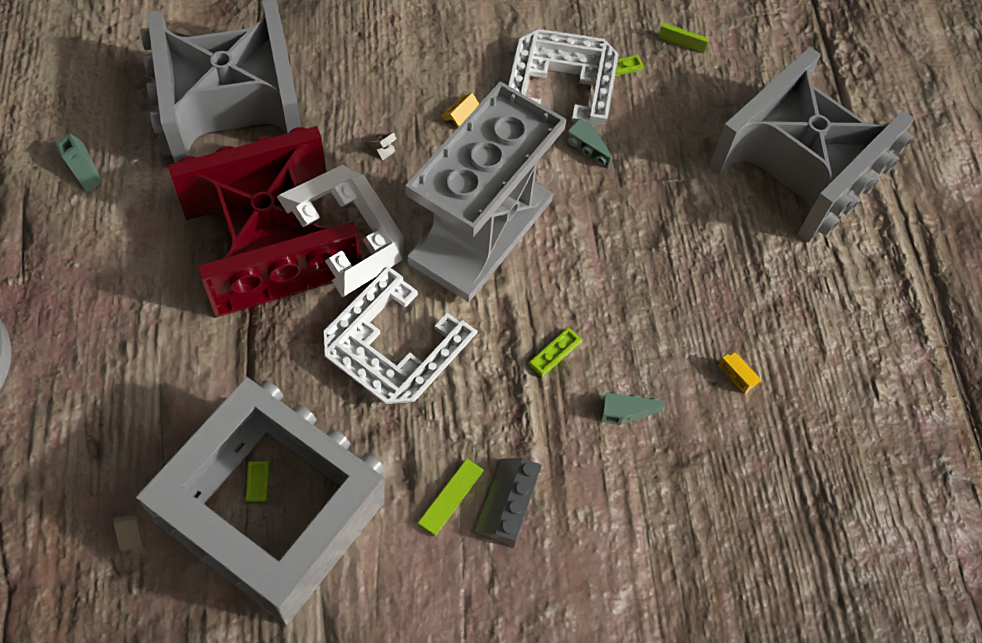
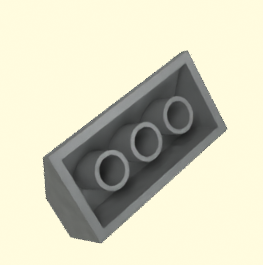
(508, 500)

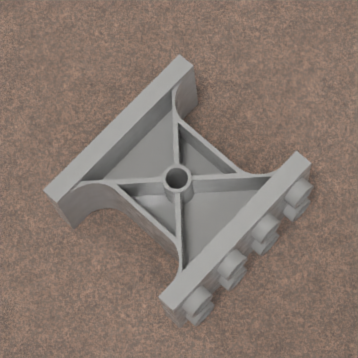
(217, 80)
(811, 145)
(483, 189)

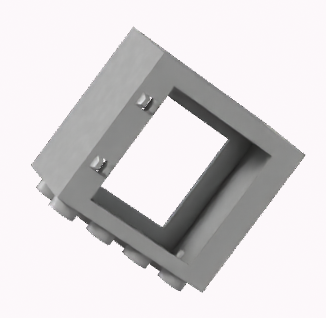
(212, 457)

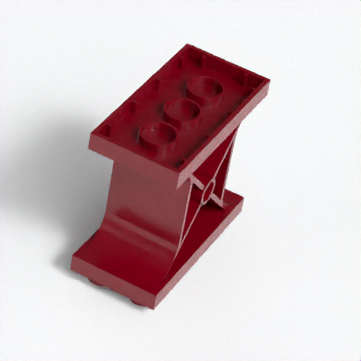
(269, 246)

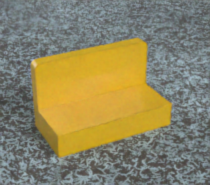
(461, 109)
(739, 372)

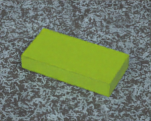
(258, 482)

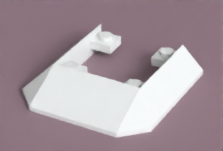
(569, 54)
(347, 185)
(351, 333)

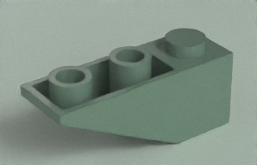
(588, 141)
(79, 161)
(624, 409)

